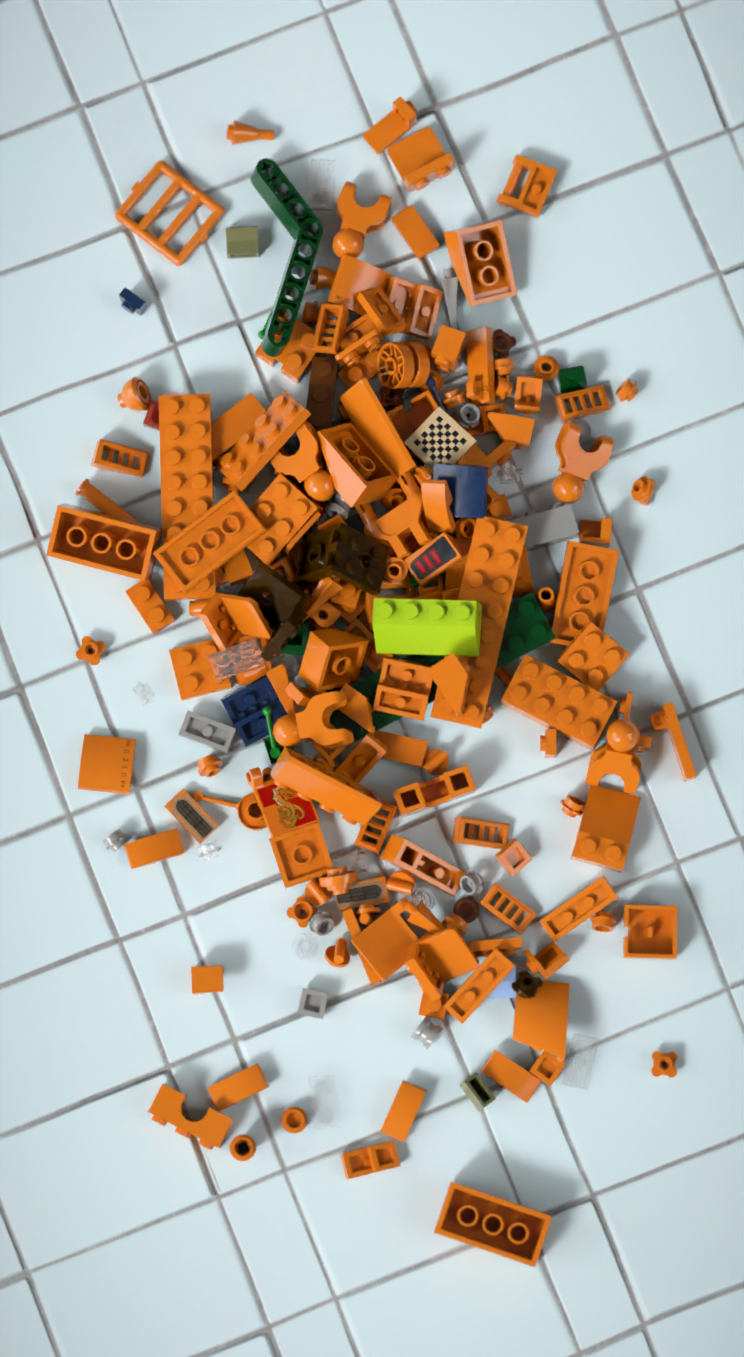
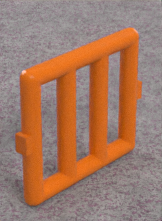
(179, 182)

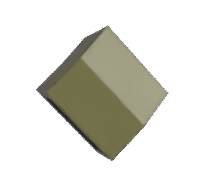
(242, 242)
(473, 1096)

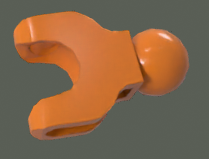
(357, 221)
(576, 463)
(306, 465)
(314, 723)
(617, 756)

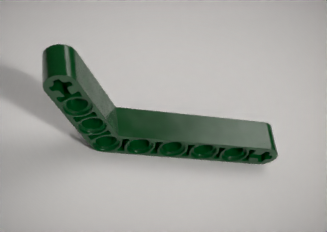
(268, 180)

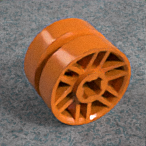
(403, 365)

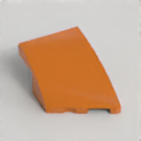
(543, 1019)

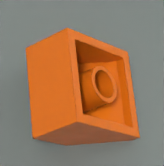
(332, 659)
(452, 681)

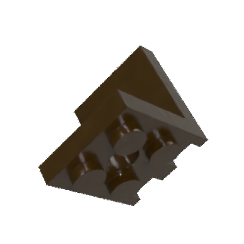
(337, 553)
(283, 613)

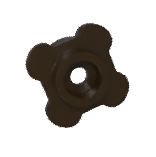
(523, 990)

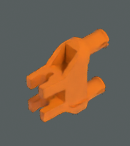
(400, 522)

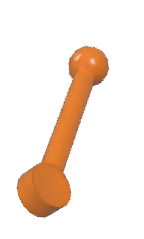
(198, 796)

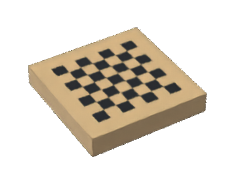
(440, 440)

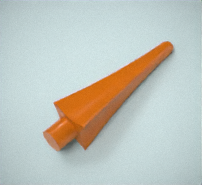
(324, 591)
(423, 917)

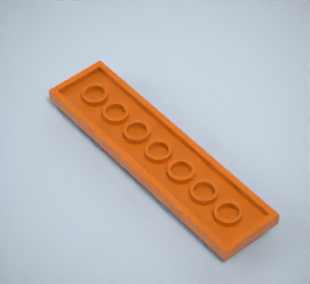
(185, 475)
(491, 581)

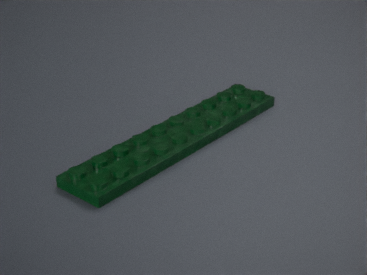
(523, 633)

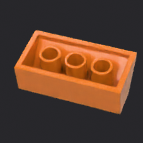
(370, 419)
(325, 787)

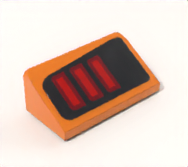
(433, 558)

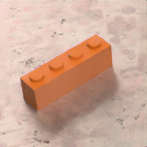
(234, 424)

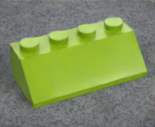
(427, 627)

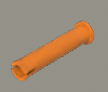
(101, 501)

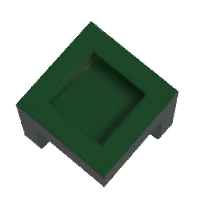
(298, 644)

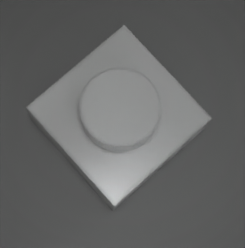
(312, 1003)

